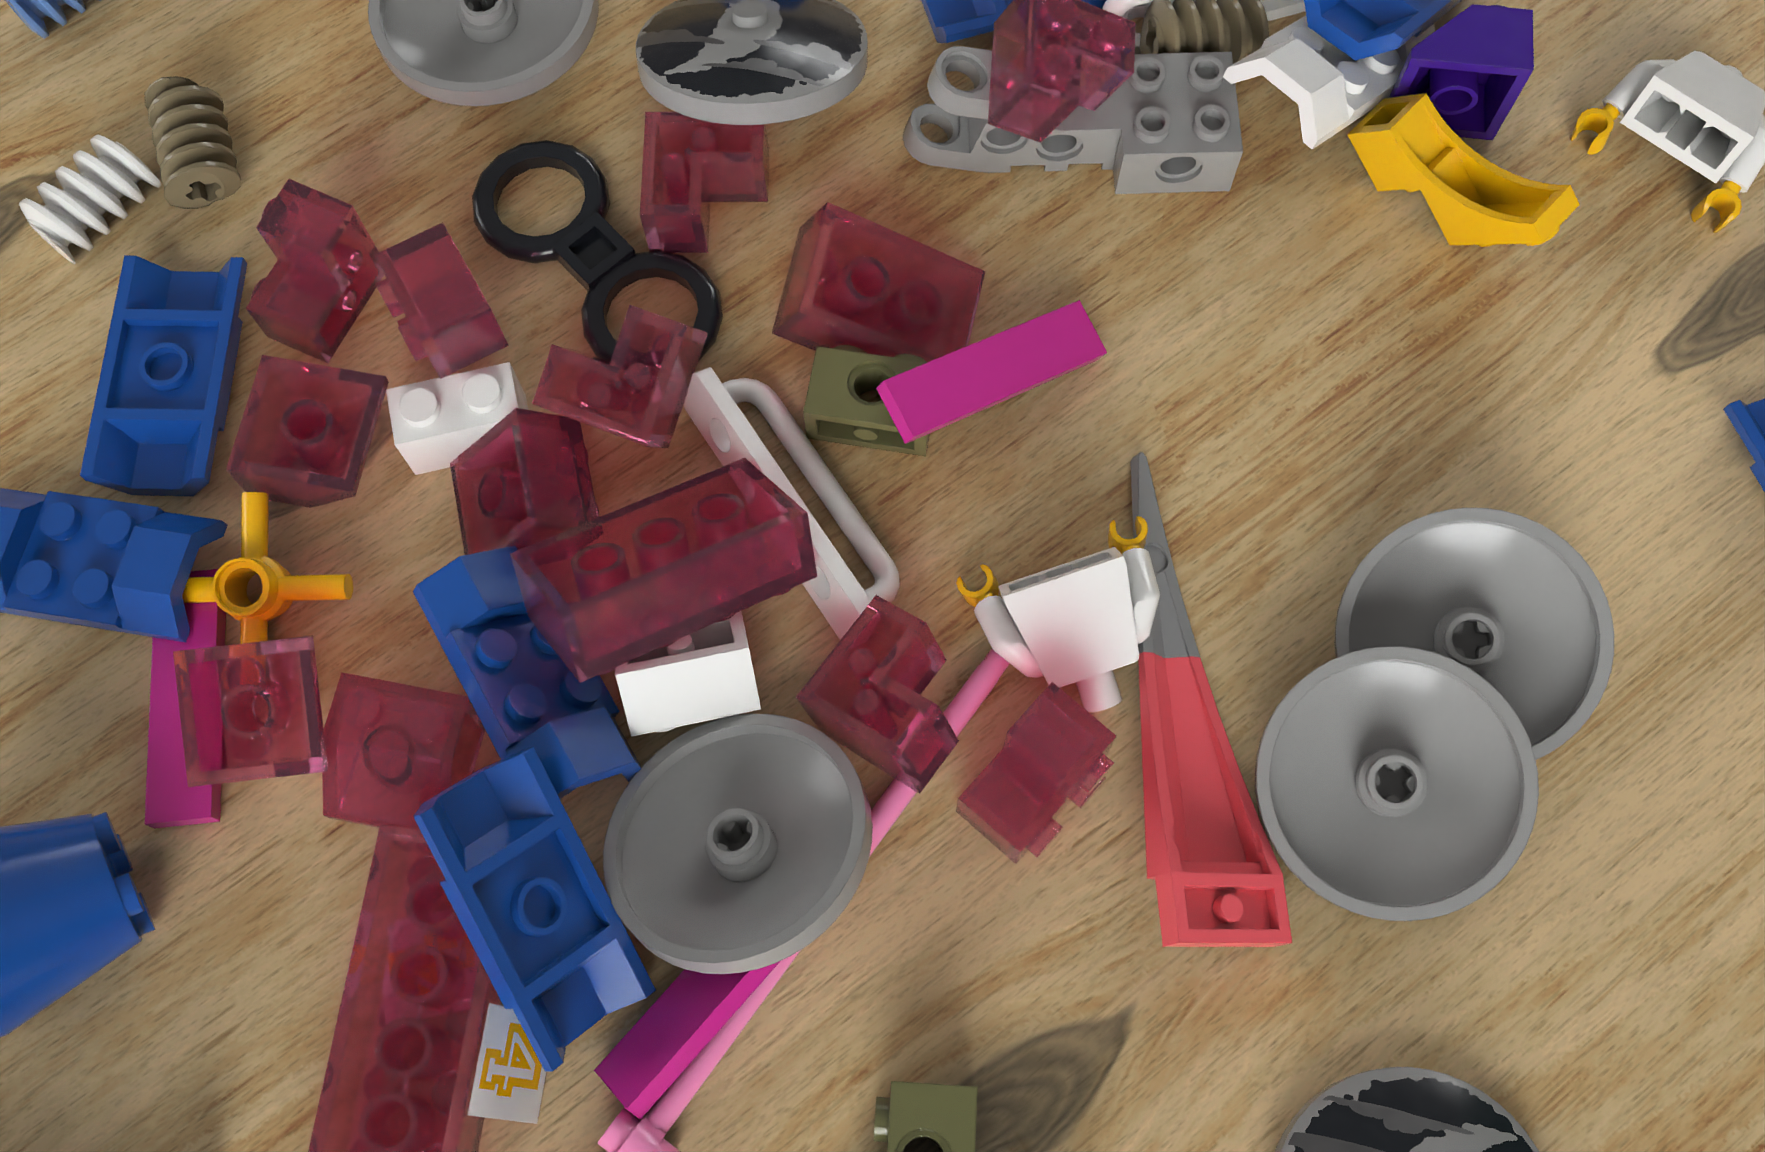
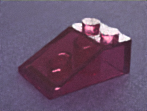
(875, 290)

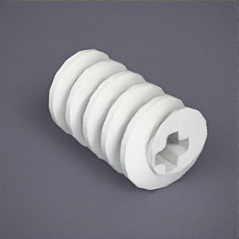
(87, 195)

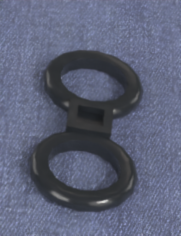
(589, 244)

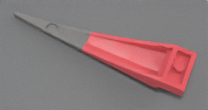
(1201, 827)

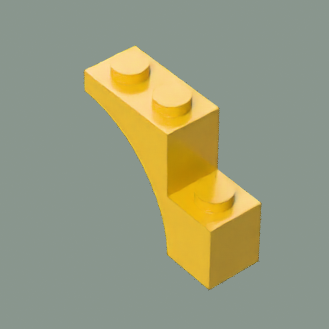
(1472, 199)

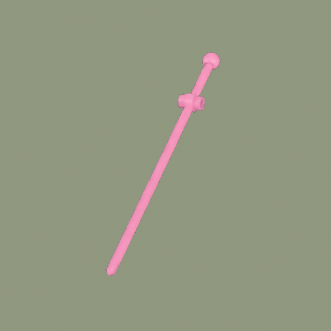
(647, 1135)

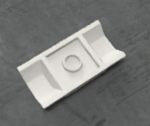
(1323, 79)

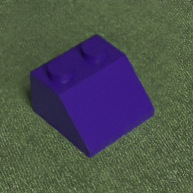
(1473, 68)

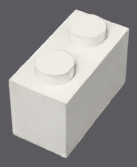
(446, 415)
(691, 680)

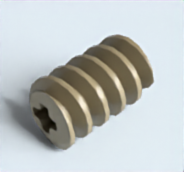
(1204, 27)
(191, 142)

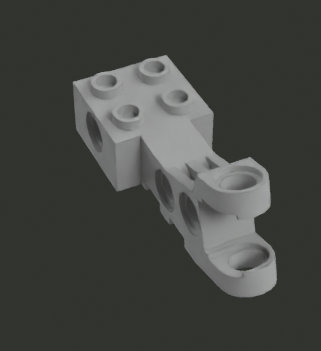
(1158, 132)

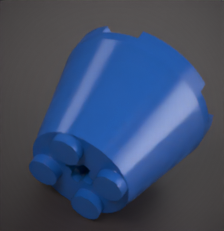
(62, 910)

